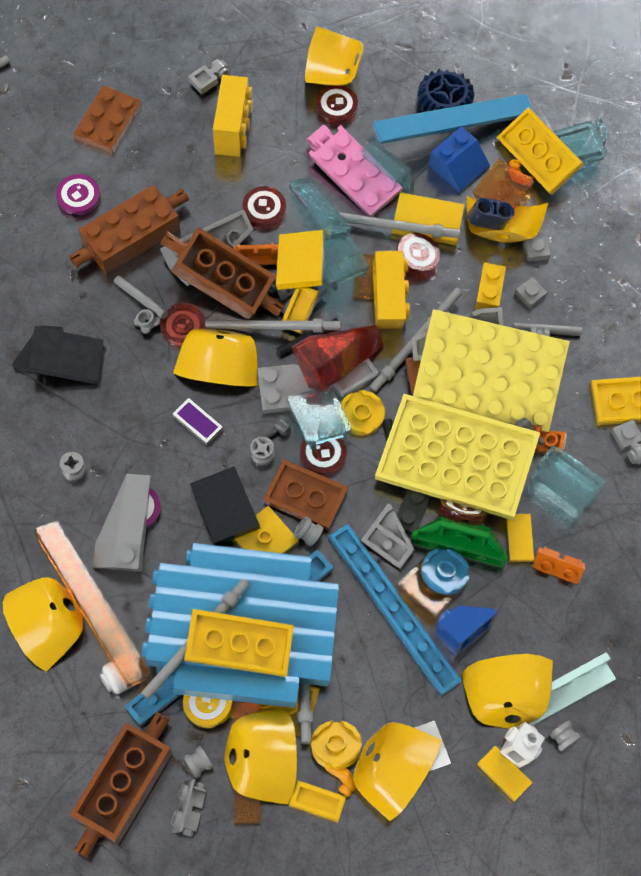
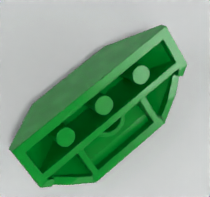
(468, 540)

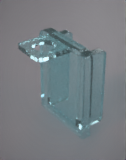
(585, 141)
(388, 163)
(342, 261)
(319, 416)
(566, 481)

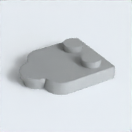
(277, 384)

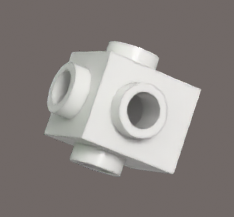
(522, 744)

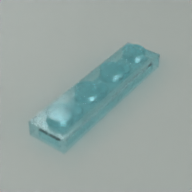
(320, 208)

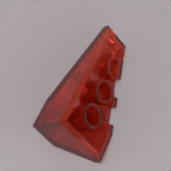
(333, 355)

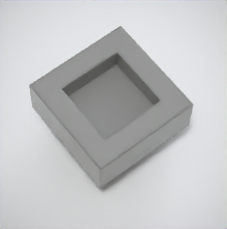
(537, 249)
(530, 292)

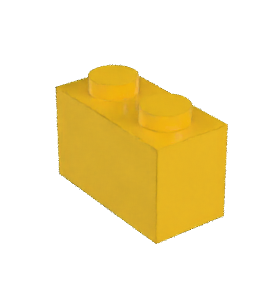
(490, 286)

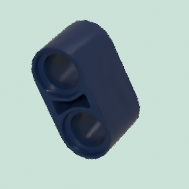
(490, 213)

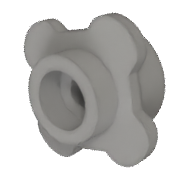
(142, 317)

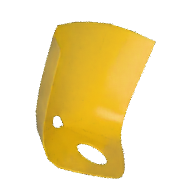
(330, 57)
(522, 227)
(218, 360)
(36, 627)
(510, 678)
(272, 762)
(387, 782)

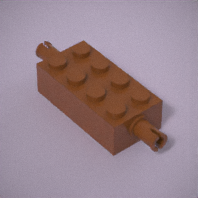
(129, 229)
(223, 273)
(121, 784)

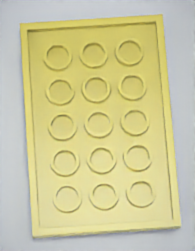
(490, 369)
(458, 456)

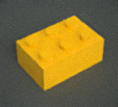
(232, 116)
(390, 289)

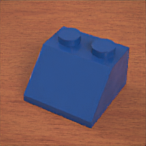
(459, 159)
(462, 626)

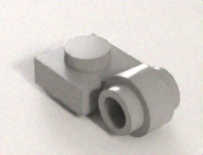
(206, 78)
(629, 437)

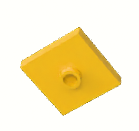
(272, 536)

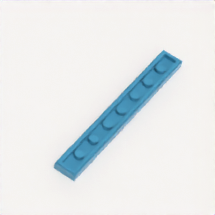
(450, 119)
(395, 610)

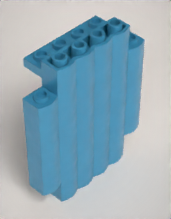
(276, 593)

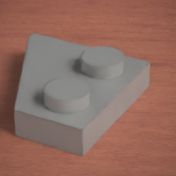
(389, 538)

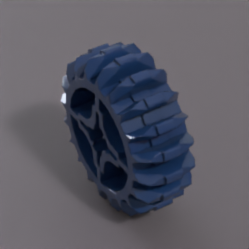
(447, 88)

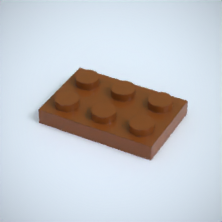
(107, 119)
(305, 494)

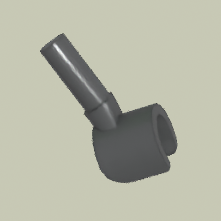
(525, 423)
(281, 427)

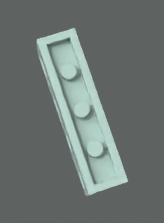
(578, 685)

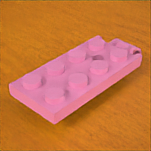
(354, 175)

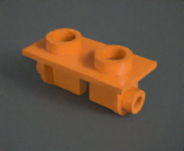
(259, 254)
(566, 568)

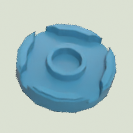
(445, 571)

